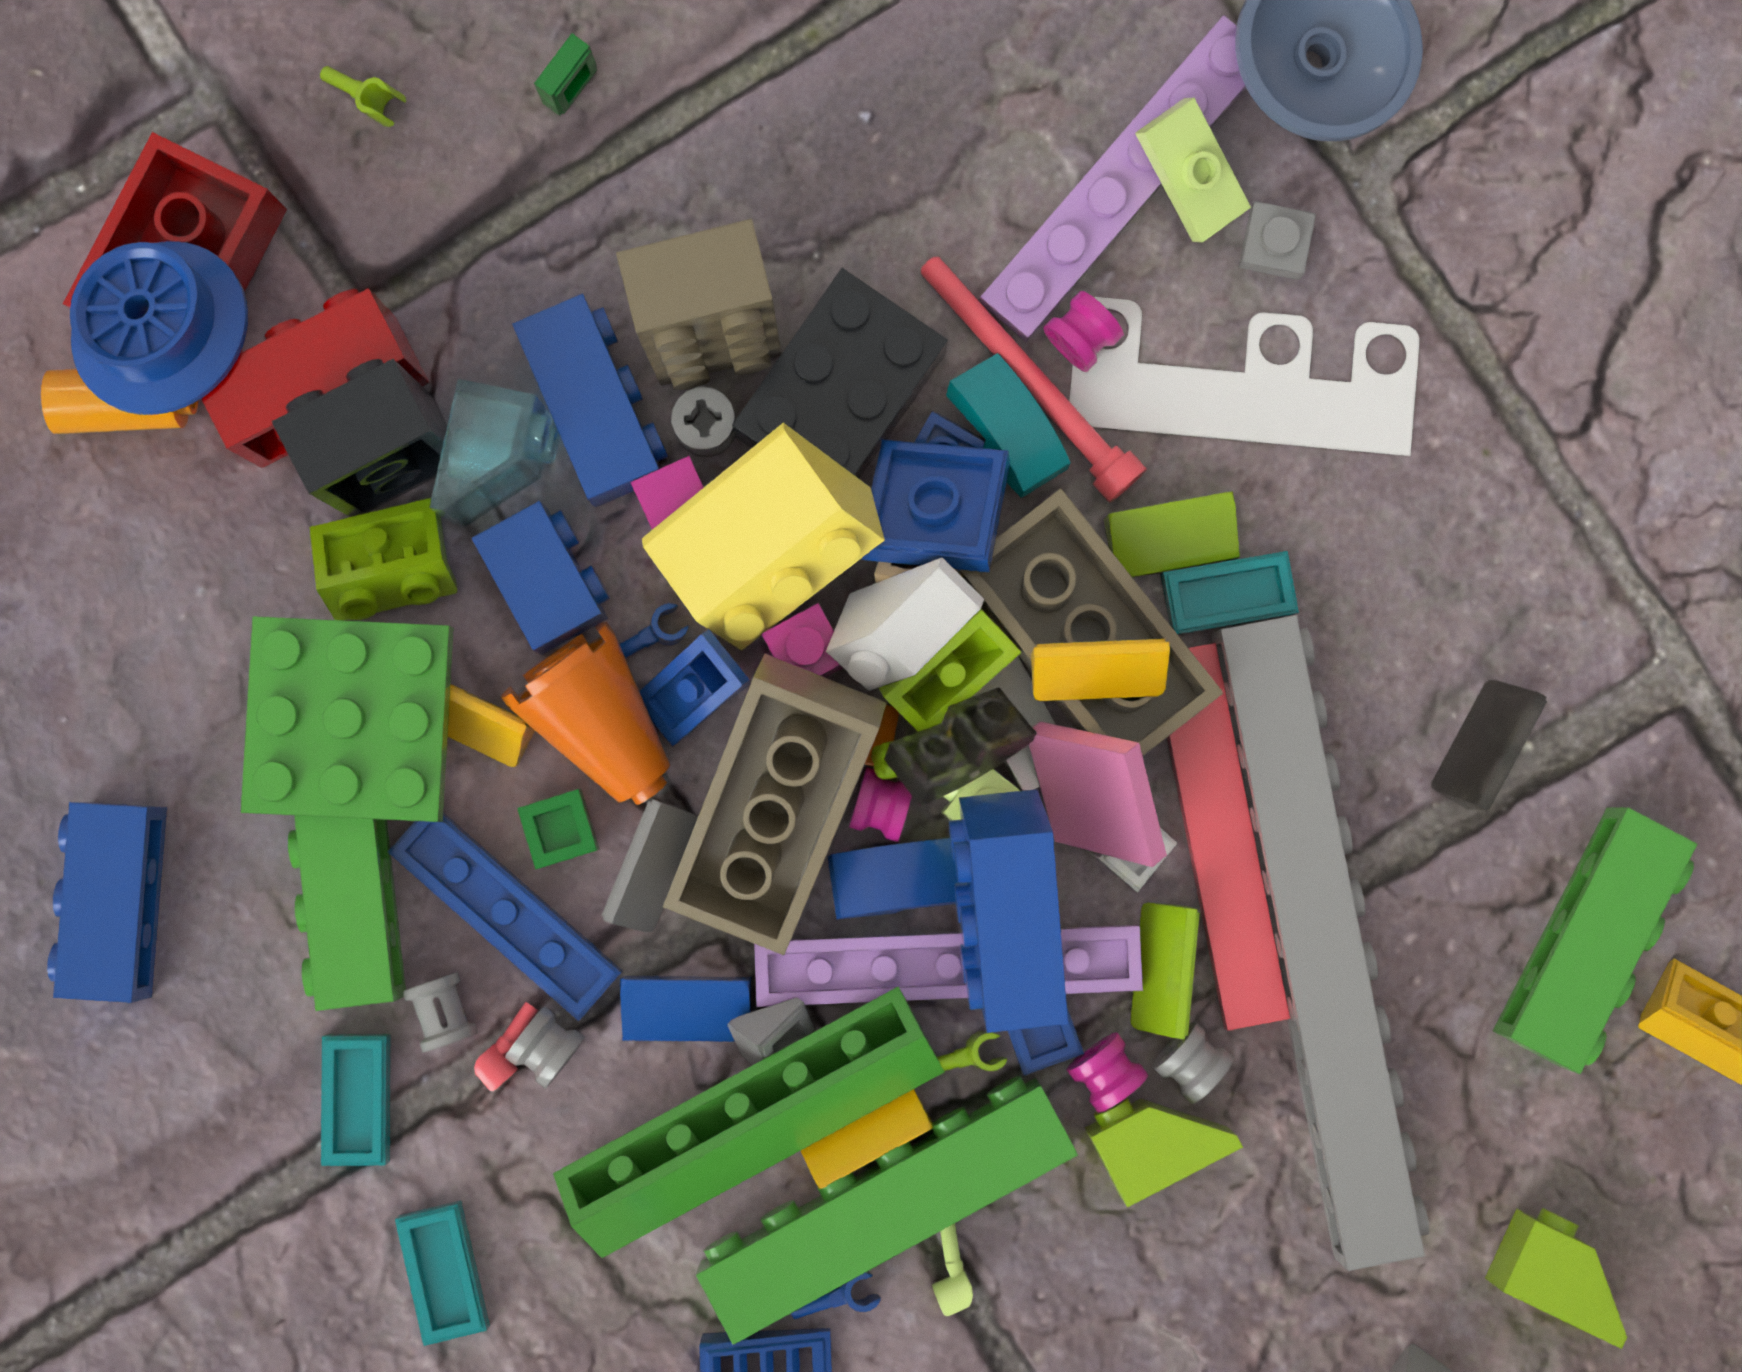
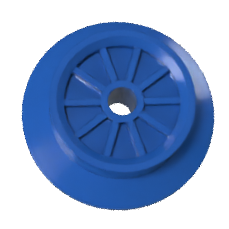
(157, 325)

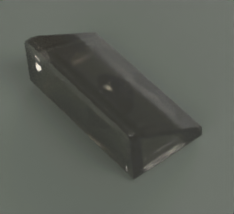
(1488, 744)

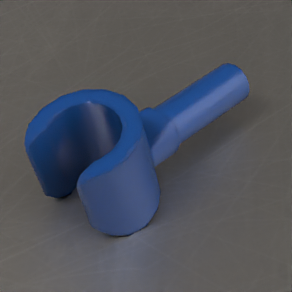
(653, 634)
(839, 1297)

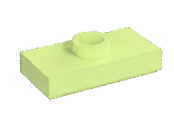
(1193, 169)

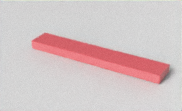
(1226, 862)

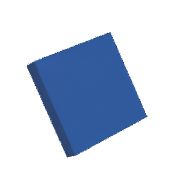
(938, 503)

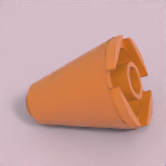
(595, 716)

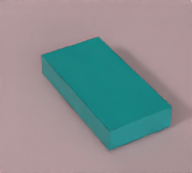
(1229, 593)
(355, 1099)
(442, 1273)

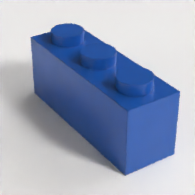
(590, 398)
(108, 902)

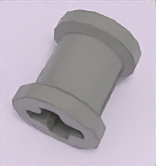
(457, 1023)

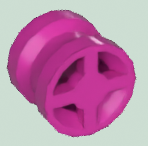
(1083, 331)
(881, 806)
(1107, 1072)

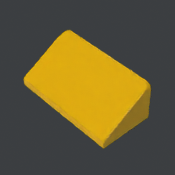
(1099, 669)
(487, 727)
(1697, 1018)
(867, 1139)

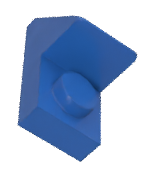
(692, 687)

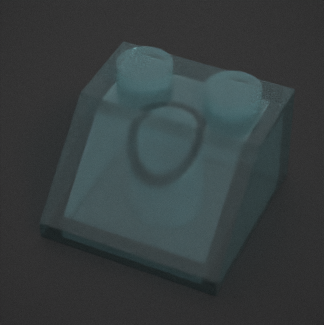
(490, 450)

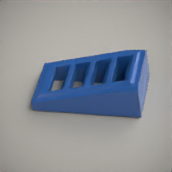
(718, 1344)

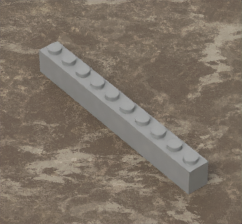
(1319, 946)

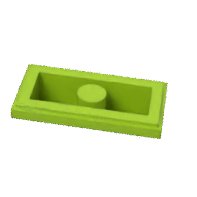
(1174, 534)
(1168, 967)

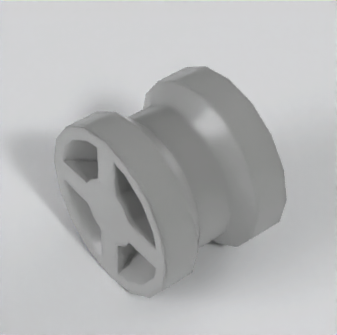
(706, 434)
(545, 1047)
(1193, 1063)

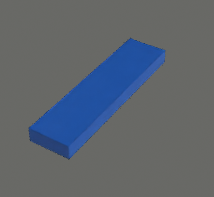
(506, 913)

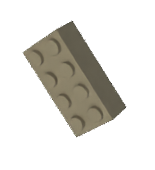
(702, 304)
(1064, 585)
(775, 804)

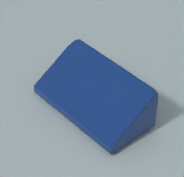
(682, 1007)

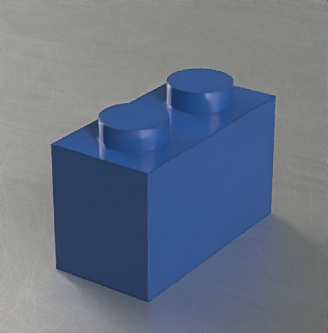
(541, 577)

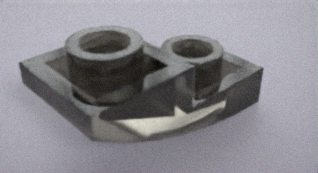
(962, 748)

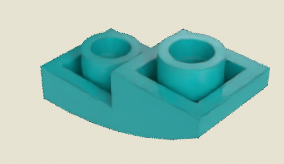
(1010, 420)

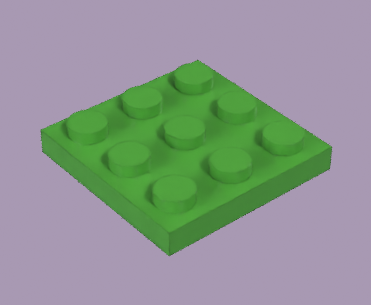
(347, 719)

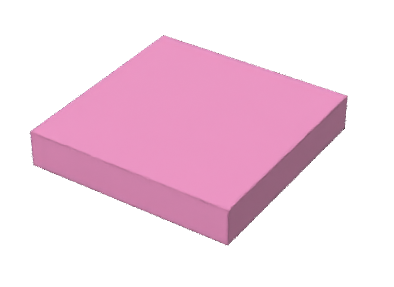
(1097, 793)

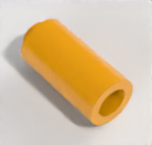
(74, 408)

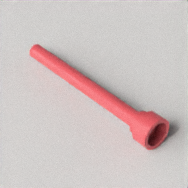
(1111, 466)

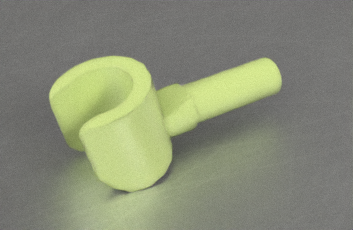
(955, 1291)

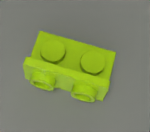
(381, 561)

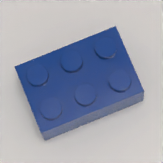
(1009, 911)

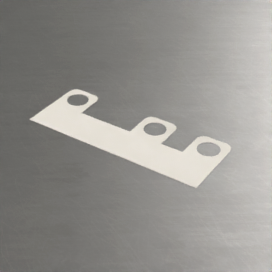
(1262, 404)

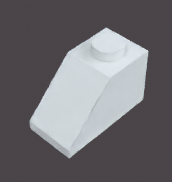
(901, 623)

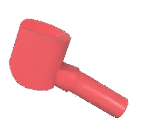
(492, 1065)

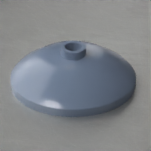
(1366, 53)

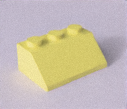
(765, 536)

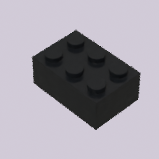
(845, 375)
(364, 438)

